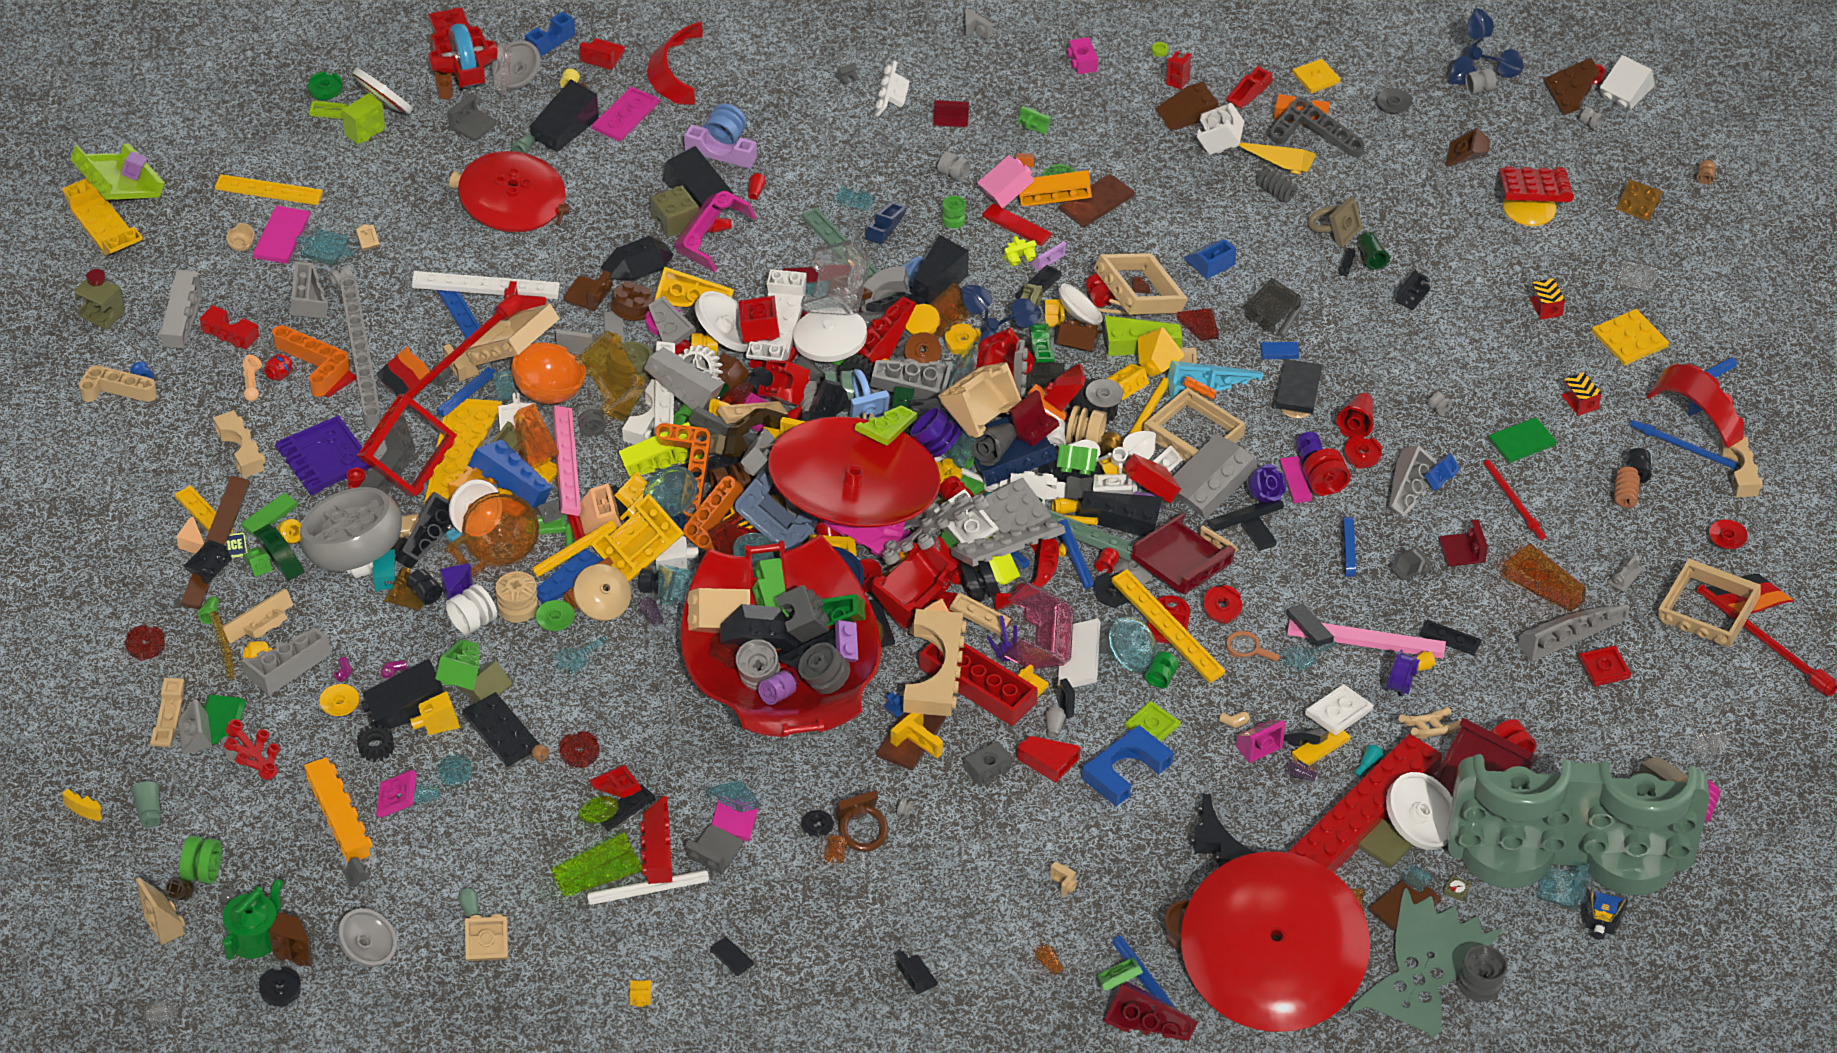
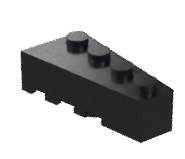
(1122, 511)
(426, 531)

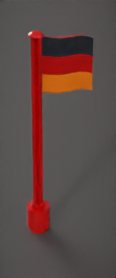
(410, 375)
(1769, 597)

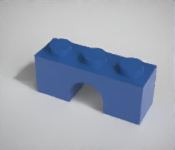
(561, 29)

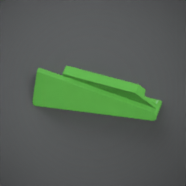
(769, 583)

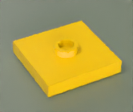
(1316, 75)

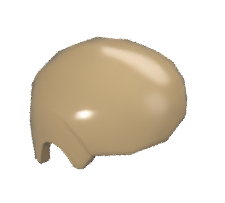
(240, 234)

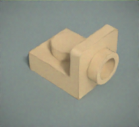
(367, 237)

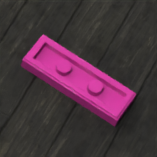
(1295, 479)

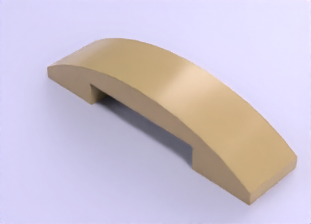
(169, 712)

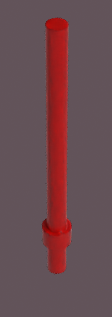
(1532, 523)

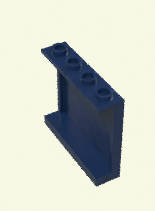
(1017, 458)

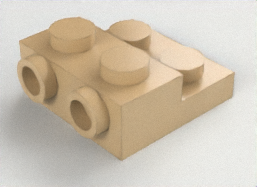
(486, 938)

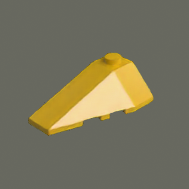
(1288, 158)
(685, 289)

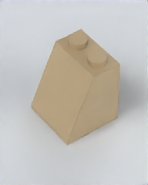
(712, 606)

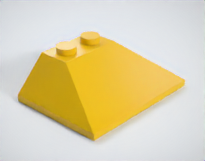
(639, 538)

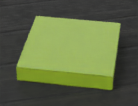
(1154, 720)

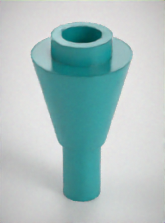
(1371, 756)

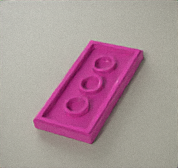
(625, 114)
(280, 234)

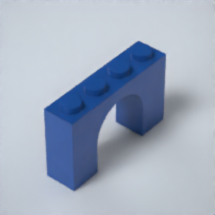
(1135, 744)

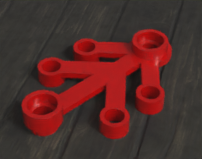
(266, 768)

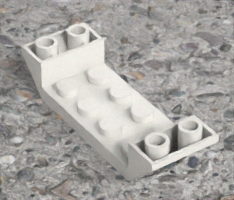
(788, 290)

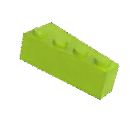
(1122, 334)

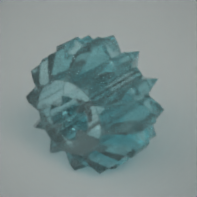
(455, 769)

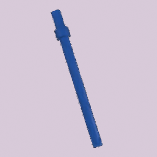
(1650, 430)

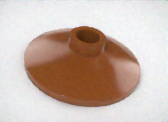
(926, 339)

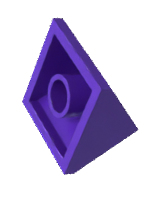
(455, 580)

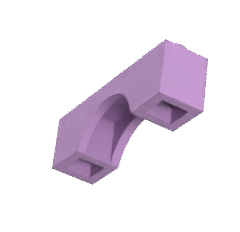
(740, 153)

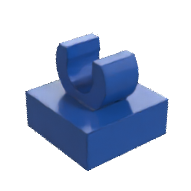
(894, 705)

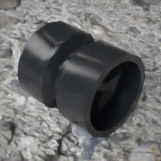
(758, 377)
(1641, 460)
(648, 581)
(424, 586)

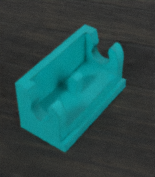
(384, 571)

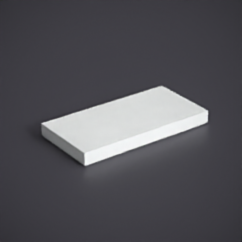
(1083, 665)

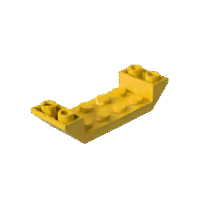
(99, 217)

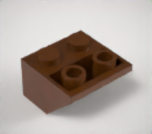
(1078, 336)
(290, 940)

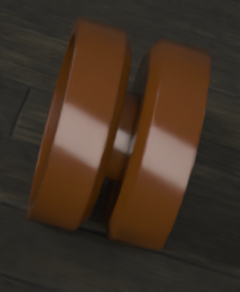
(1173, 923)

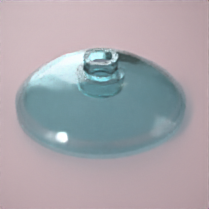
(673, 489)
(1133, 644)

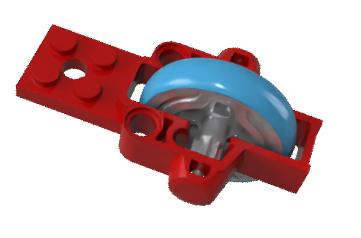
(459, 47)

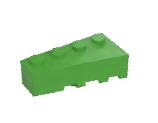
(460, 665)

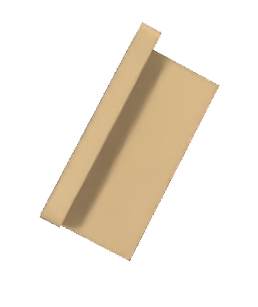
(462, 366)

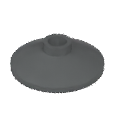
(1394, 100)

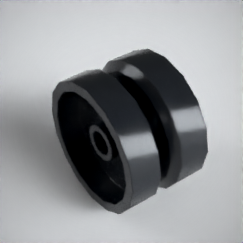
(979, 579)

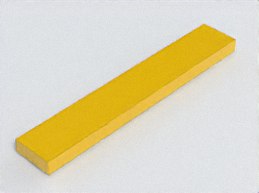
(269, 189)

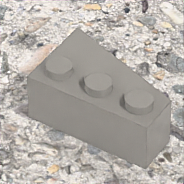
(307, 293)
(758, 453)

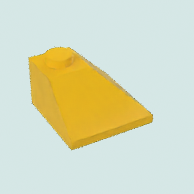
(1157, 351)

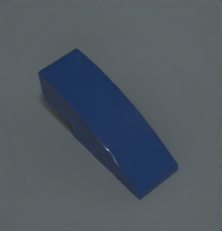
(885, 222)

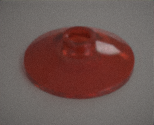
(737, 394)

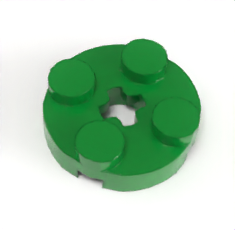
(332, 87)

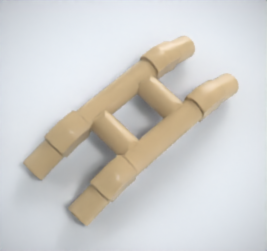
(1423, 730)

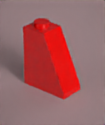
(1152, 477)
(1048, 756)

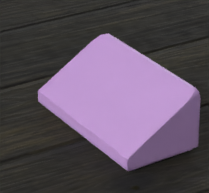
(1049, 256)

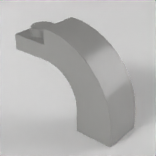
(886, 282)

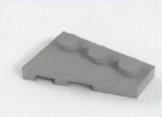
(669, 321)

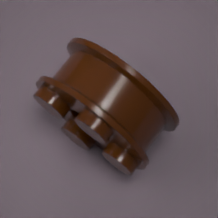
(631, 301)

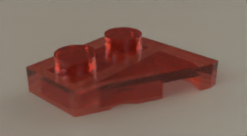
(1200, 323)

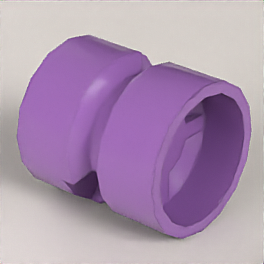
(777, 687)

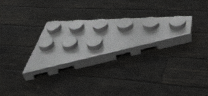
(1002, 544)

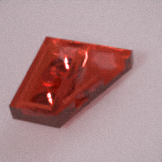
(725, 534)

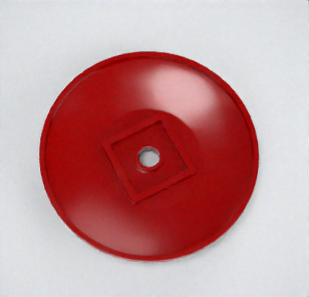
(523, 208)

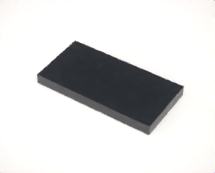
(1299, 386)

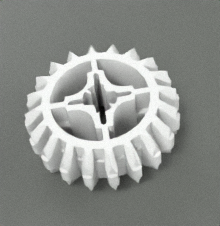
(700, 353)

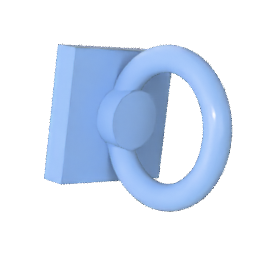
(869, 403)

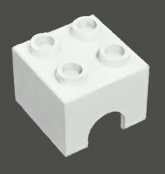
(1222, 129)

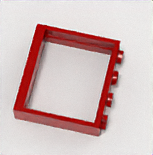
(383, 428)

